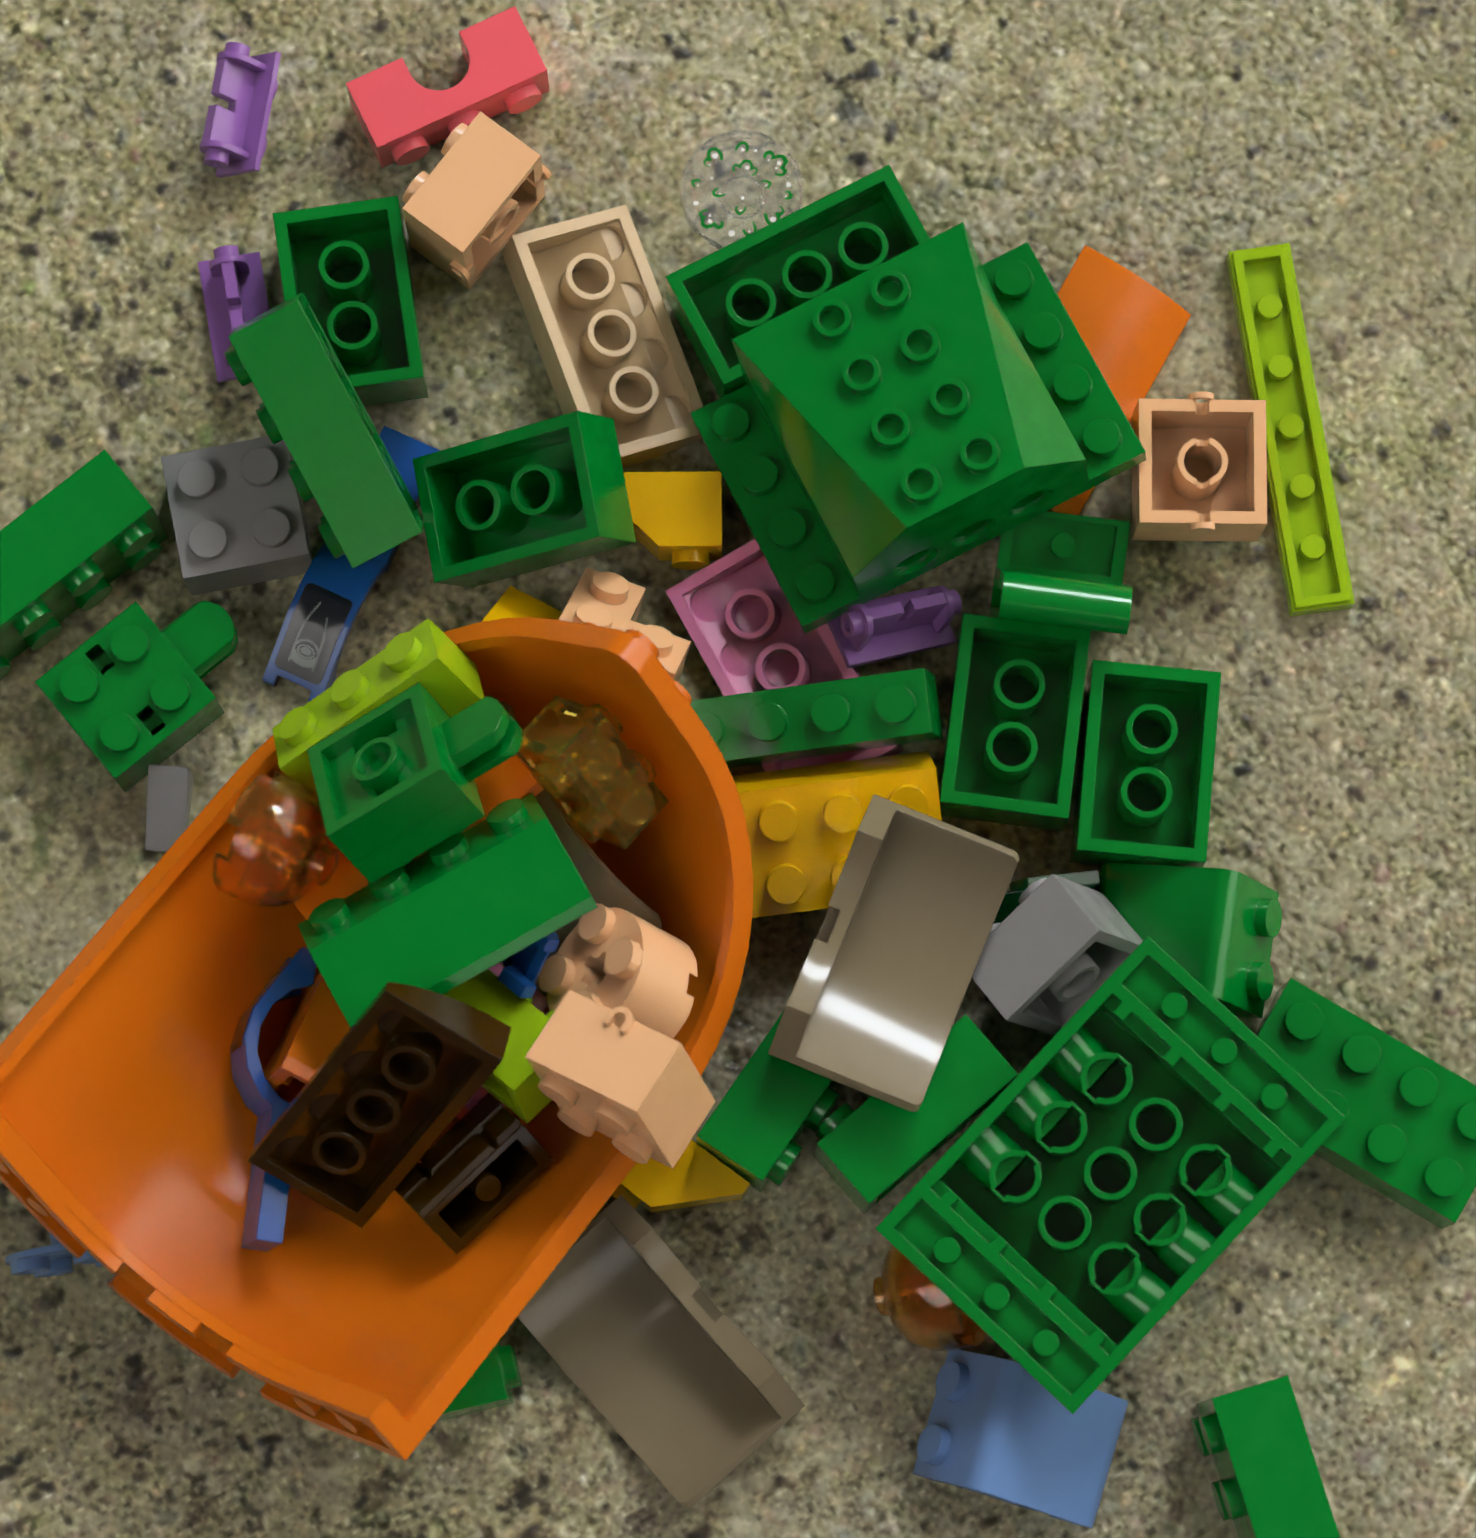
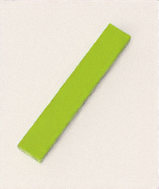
(1297, 453)

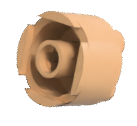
(626, 964)

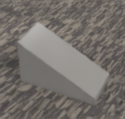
(167, 805)

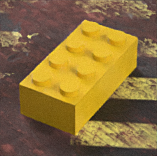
(808, 819)

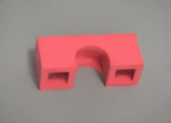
(408, 118)

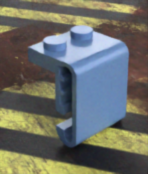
(1015, 1441)

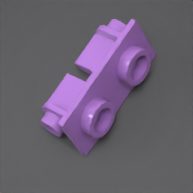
(236, 136)
(232, 295)
(896, 625)

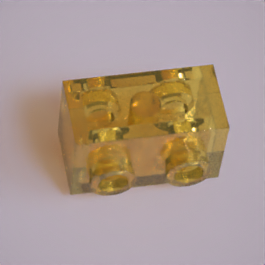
(592, 771)

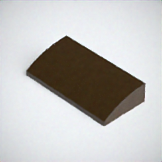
(382, 1099)

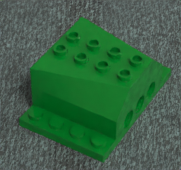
(910, 421)
(1110, 1174)

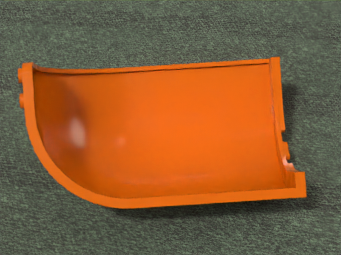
(141, 1145)

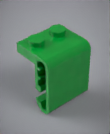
(1064, 573)
(1207, 921)

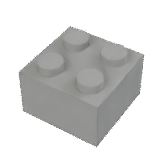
(236, 515)
(1052, 953)

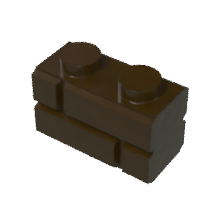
(473, 1173)

